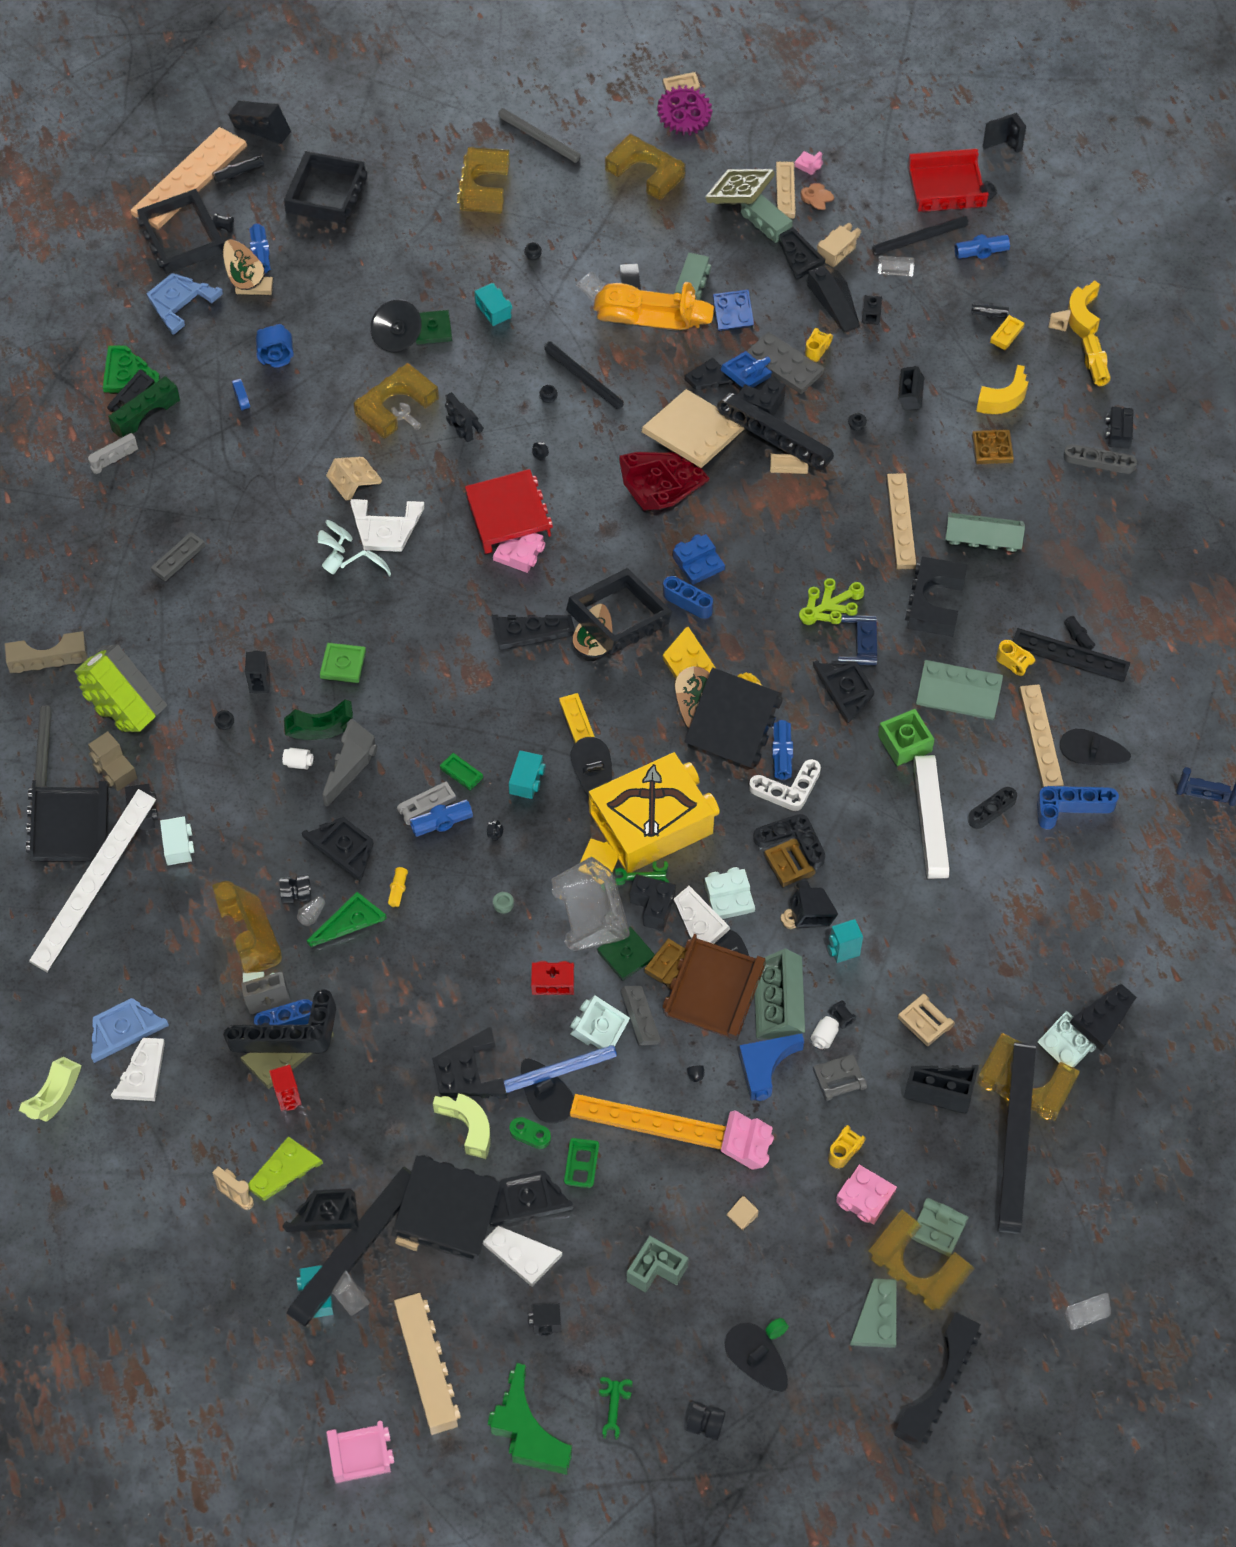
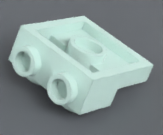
(729, 893)
(598, 1023)

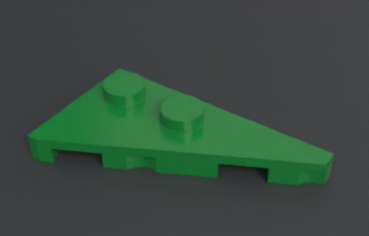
(352, 916)

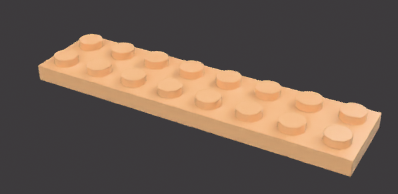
(193, 172)

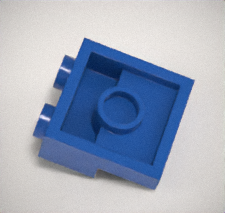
(698, 558)

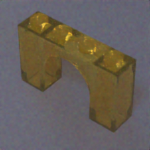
(633, 151)
(477, 163)
(404, 381)
(1045, 1100)
(890, 1251)

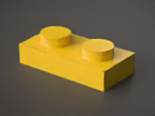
(1007, 332)

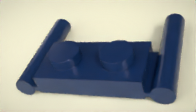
(865, 639)
(1205, 789)

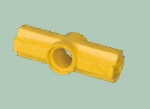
(1096, 360)

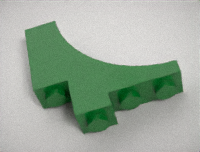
(515, 1421)

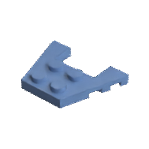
(175, 293)

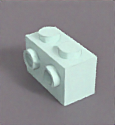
(176, 840)

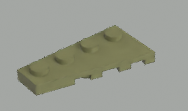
(262, 1063)

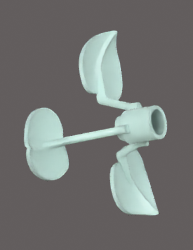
(335, 559)

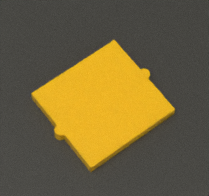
(602, 852)

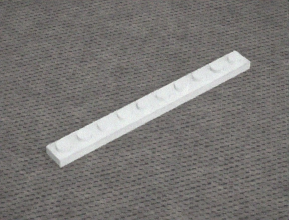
(92, 881)

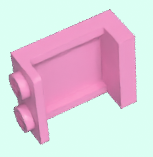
(360, 1452)

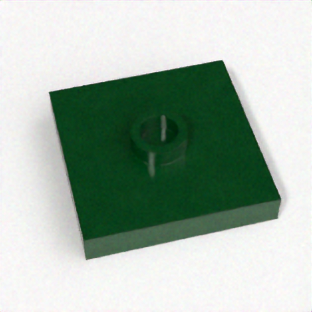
(435, 327)
(626, 955)

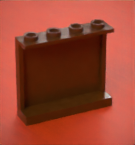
(714, 988)

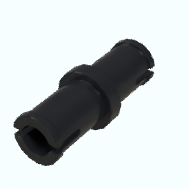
(990, 310)
(1079, 633)

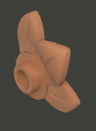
(816, 195)

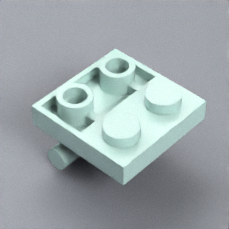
(1066, 1042)

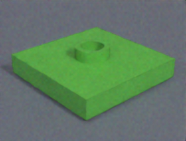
(343, 662)

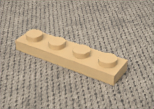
(785, 188)

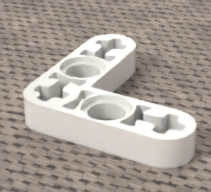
(793, 791)

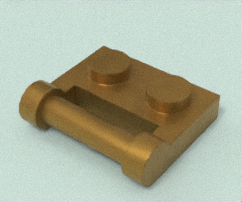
(783, 864)

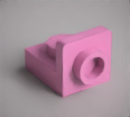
(809, 162)

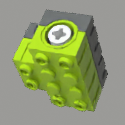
(119, 689)

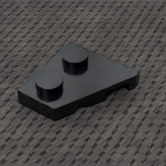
(707, 376)

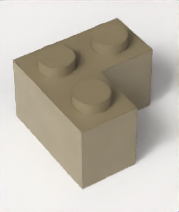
(110, 762)

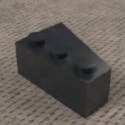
(261, 120)
(942, 1087)

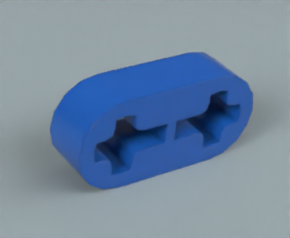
(240, 393)

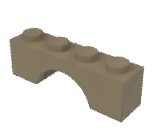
(70, 650)

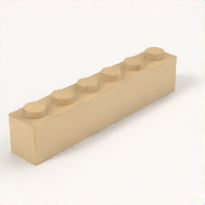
(426, 1364)

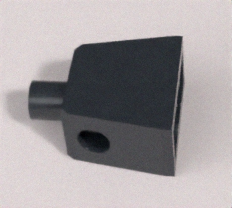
(812, 906)

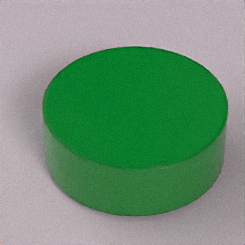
(776, 1328)

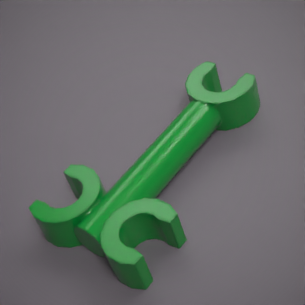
(658, 873)
(615, 1390)

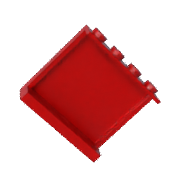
(946, 180)
(507, 508)

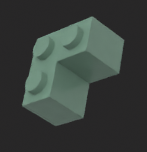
(654, 1260)

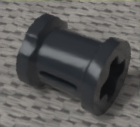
(223, 222)
(842, 1014)

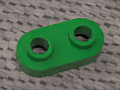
(528, 1133)

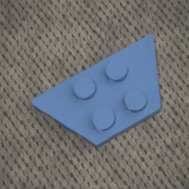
(122, 1027)

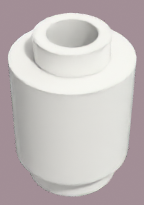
(297, 758)
(825, 1032)

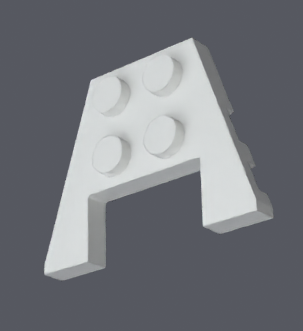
(384, 532)

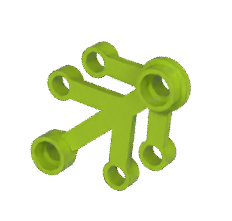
(811, 613)

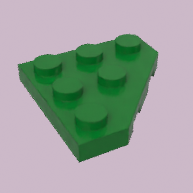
(121, 367)

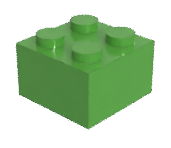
(906, 737)

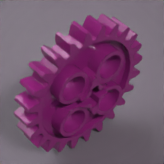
(688, 105)

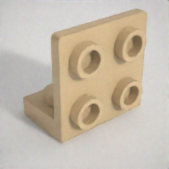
(350, 473)

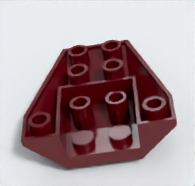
(660, 478)

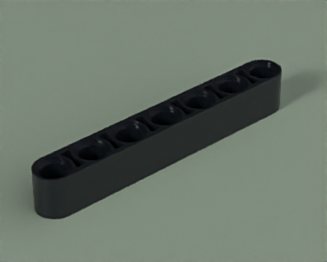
(775, 431)

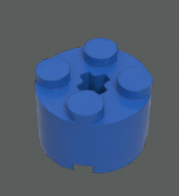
(274, 345)

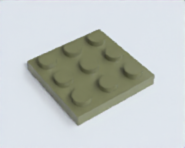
(740, 186)

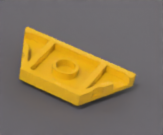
(686, 653)

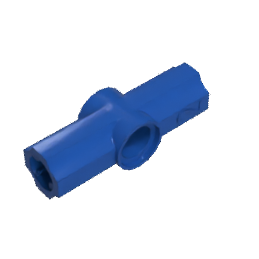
(259, 245)
(982, 246)
(782, 750)
(441, 818)

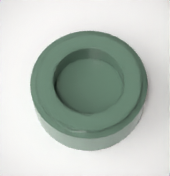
(503, 902)

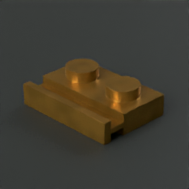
(665, 962)

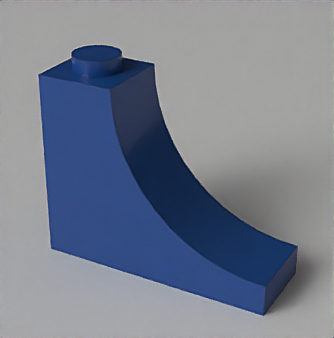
(761, 1060)

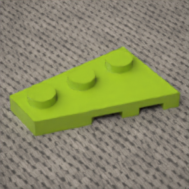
(283, 1167)

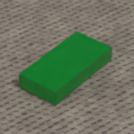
(461, 771)

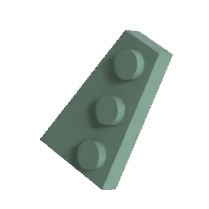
(878, 1317)

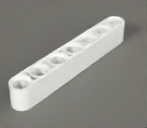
(931, 817)

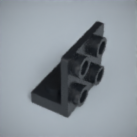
(1003, 130)

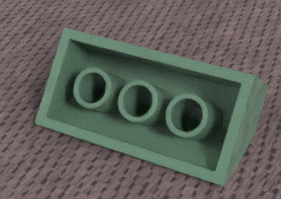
(984, 531)
(959, 689)
(780, 997)

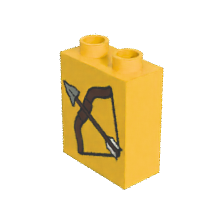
(653, 811)

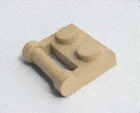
(921, 1024)
(232, 1188)

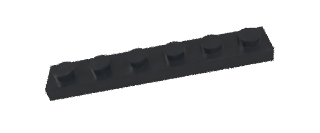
(1072, 654)

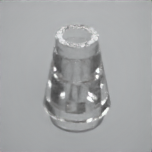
(309, 913)

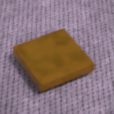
(992, 446)

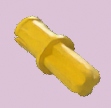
(397, 887)

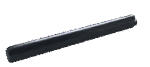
(920, 235)
(584, 375)

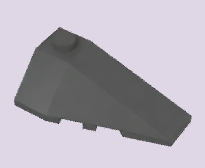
(355, 755)

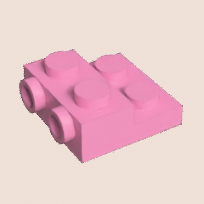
(520, 552)
(747, 1140)
(865, 1194)

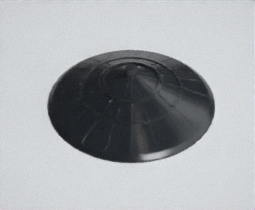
(395, 325)

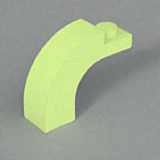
(54, 1092)
(473, 1116)

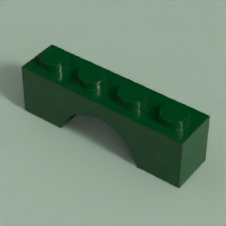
(128, 417)

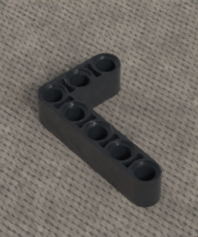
(288, 1038)

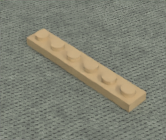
(901, 521)
(1040, 736)

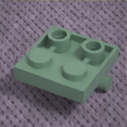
(940, 1227)

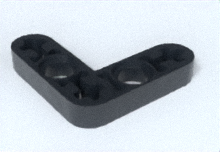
(798, 832)

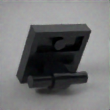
(461, 418)

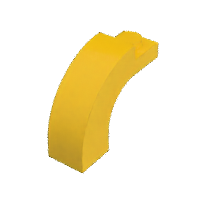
(1080, 318)
(1005, 399)

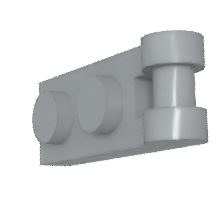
(112, 453)
(424, 802)

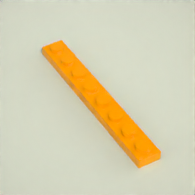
(648, 1121)

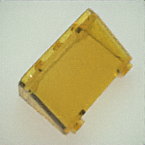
(258, 945)

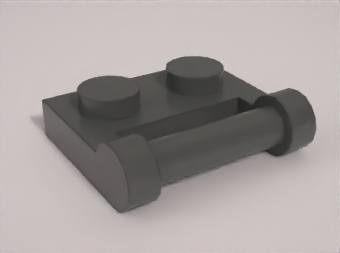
(838, 1071)

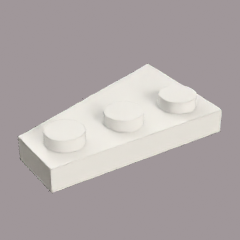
(700, 917)
(143, 1073)
(522, 1254)

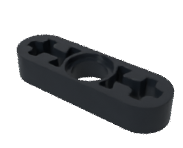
(988, 815)

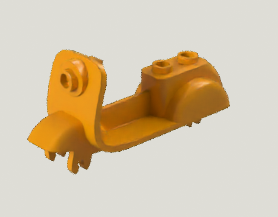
(669, 311)

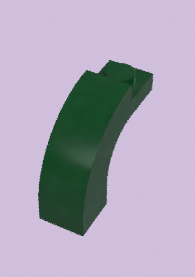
(318, 726)

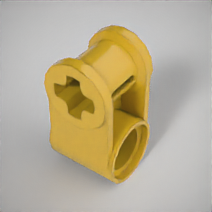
(817, 344)
(1014, 658)
(847, 1144)

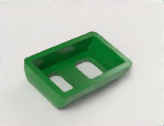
(574, 1165)

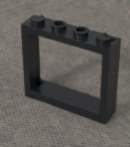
(327, 163)
(189, 257)
(612, 643)

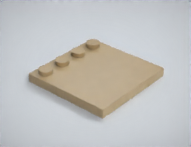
(692, 428)

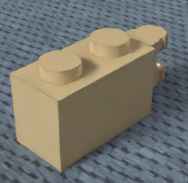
(838, 244)

